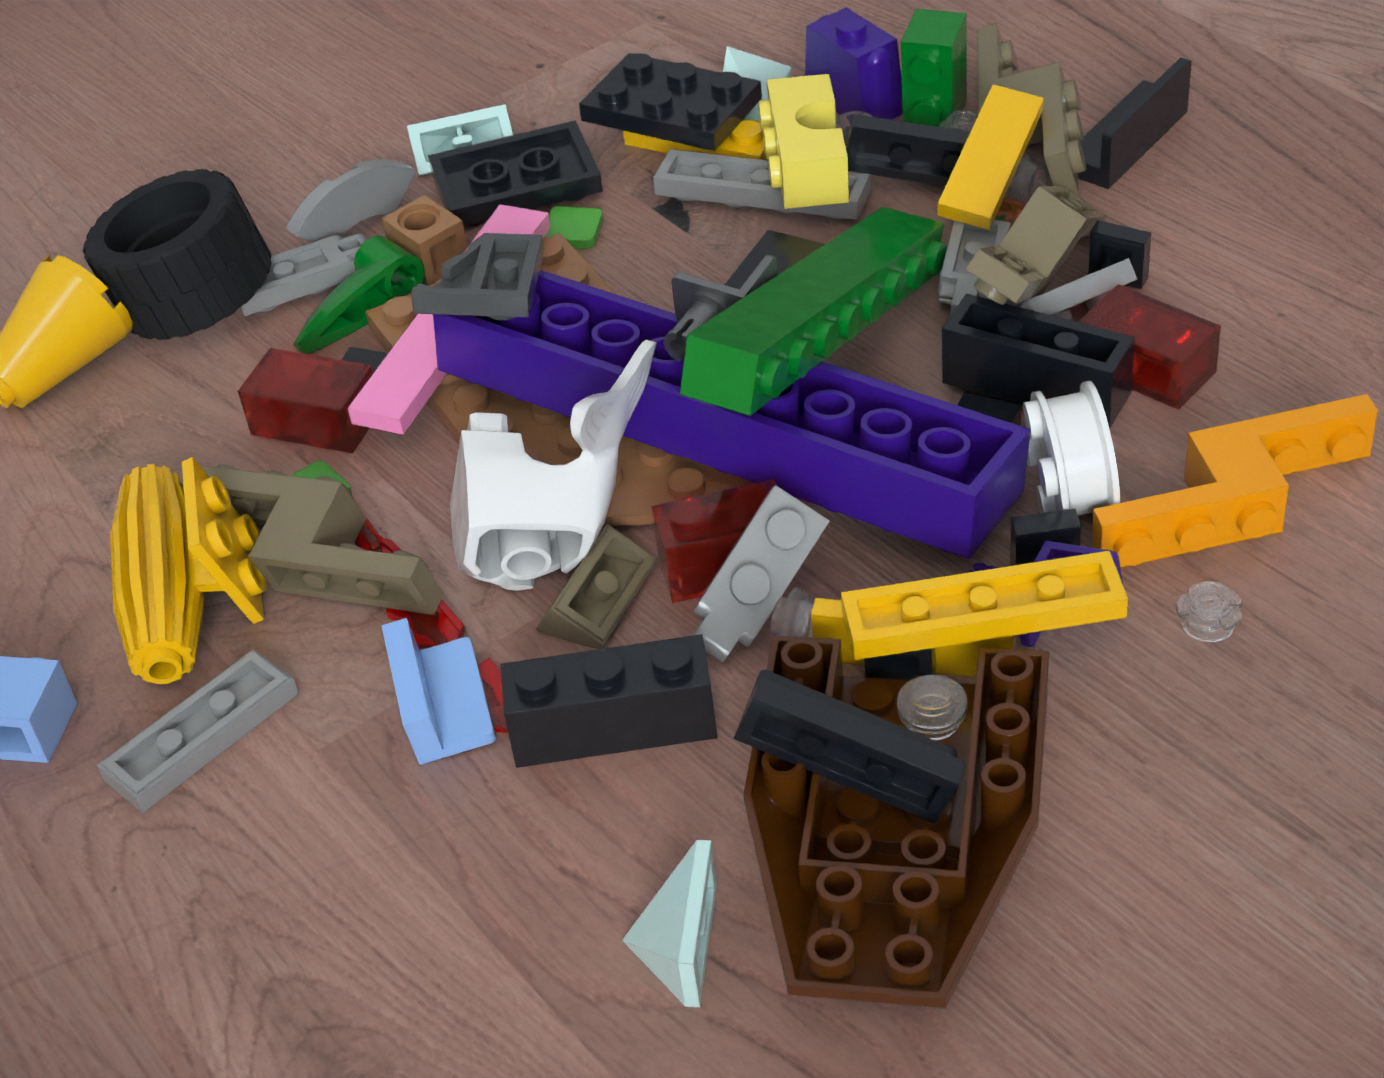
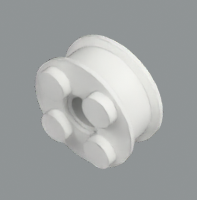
(1072, 451)

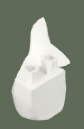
(533, 517)

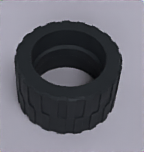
(179, 253)

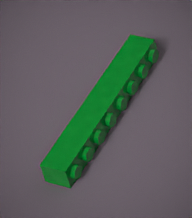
(810, 310)

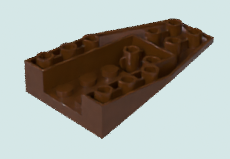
(870, 893)

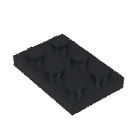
(671, 101)
(516, 172)

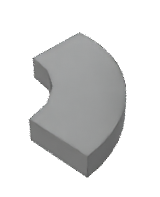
(364, 192)

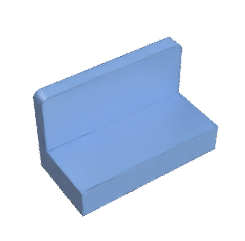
(438, 694)

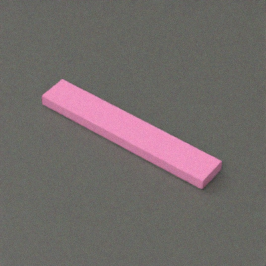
(410, 369)

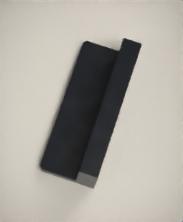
(1135, 125)
(902, 149)
(850, 746)

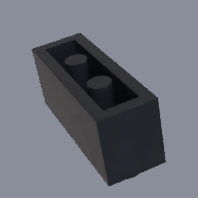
(1022, 351)
(608, 701)

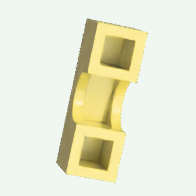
(802, 142)

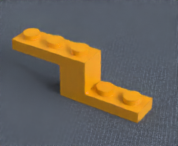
(1236, 481)

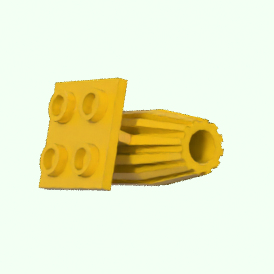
(168, 552)

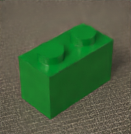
(934, 66)

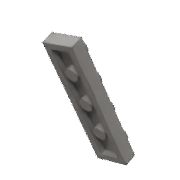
(743, 183)

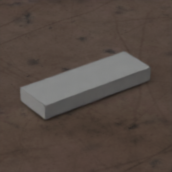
(197, 730)

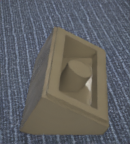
(599, 590)

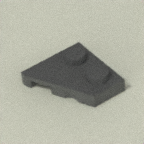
(488, 279)

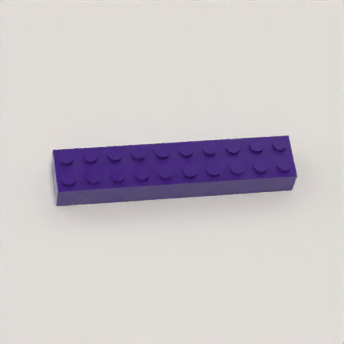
(825, 439)

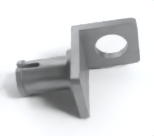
(701, 299)

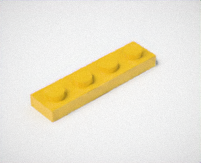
(983, 605)

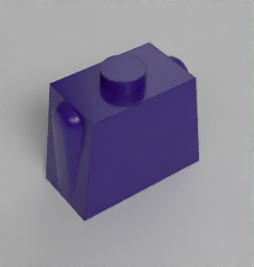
(859, 61)

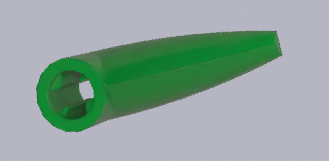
(380, 274)

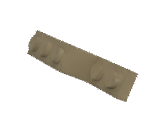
(1059, 123)
(1034, 245)
(311, 542)

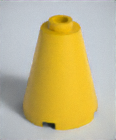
(56, 330)

